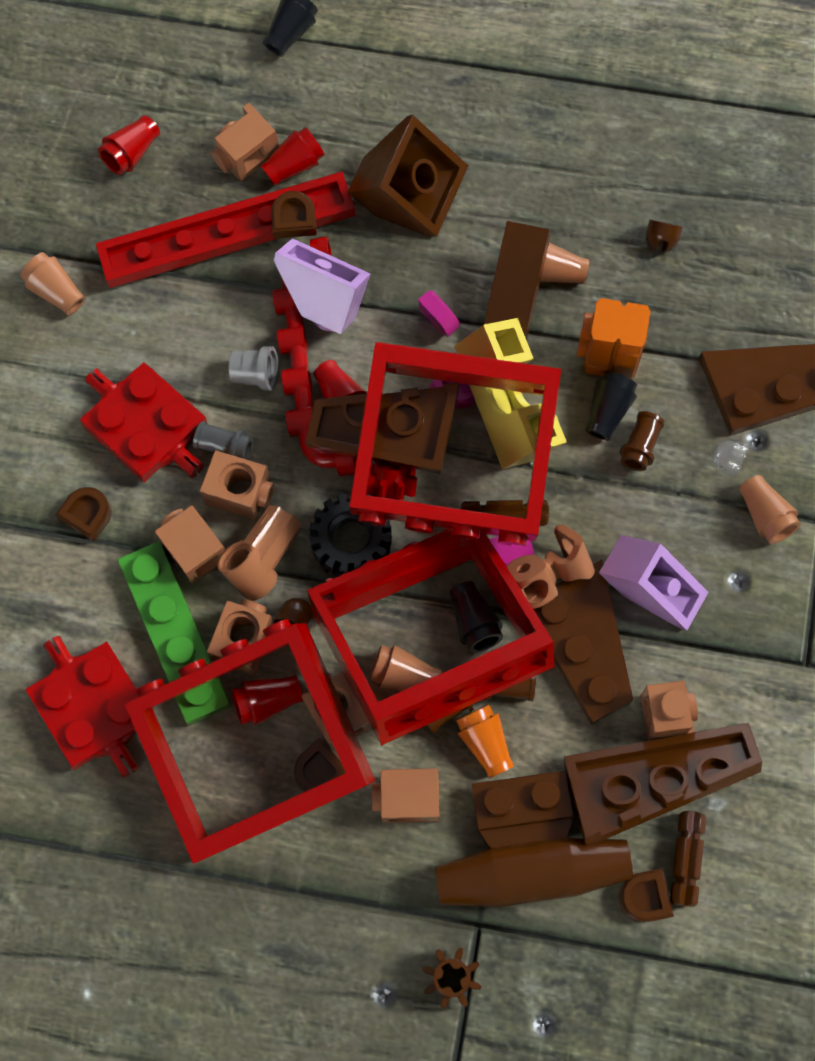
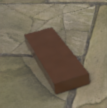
(518, 274)

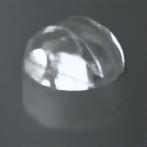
(730, 456)

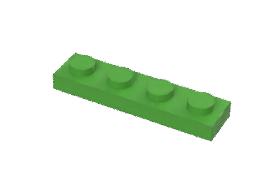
(171, 627)

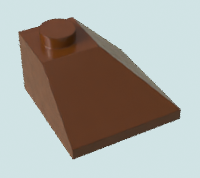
(409, 178)

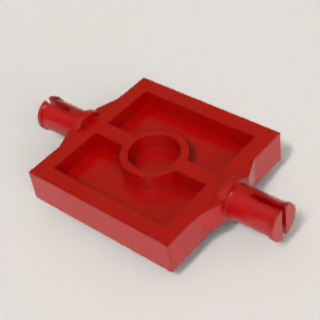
(143, 422)
(86, 705)

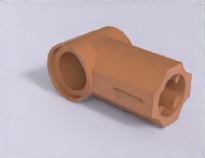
(252, 562)

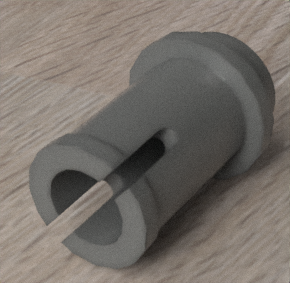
(214, 438)

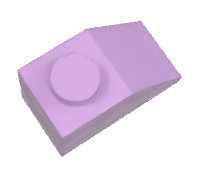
(321, 285)
(654, 580)

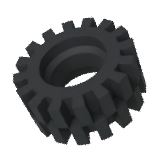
(326, 551)

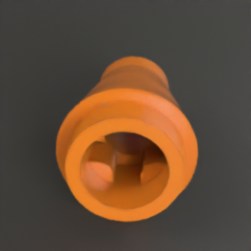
(486, 740)

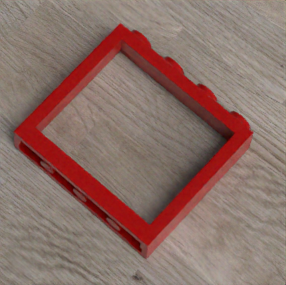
(462, 370)
(198, 673)
(460, 685)

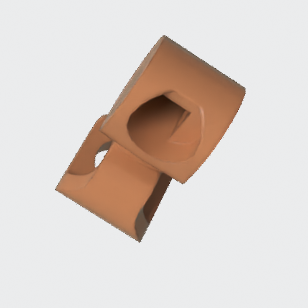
(539, 576)

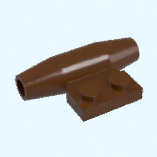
(529, 848)

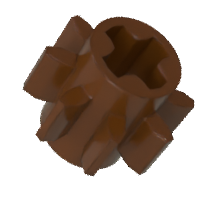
(455, 964)

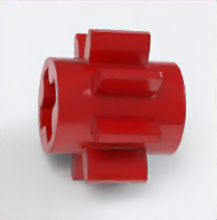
(392, 481)

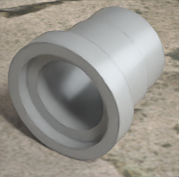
(255, 367)

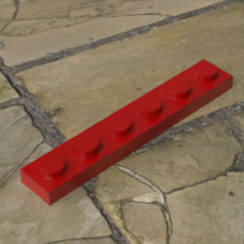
(214, 232)

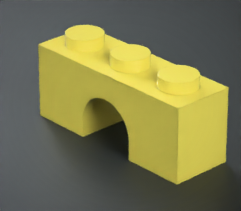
(506, 414)

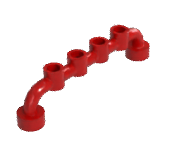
(298, 379)

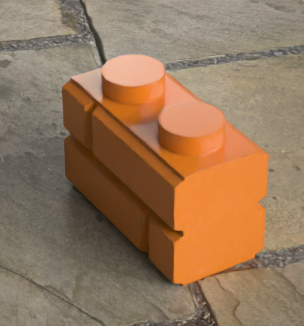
(613, 337)

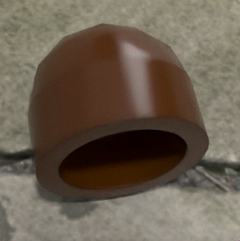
(667, 232)
(296, 611)

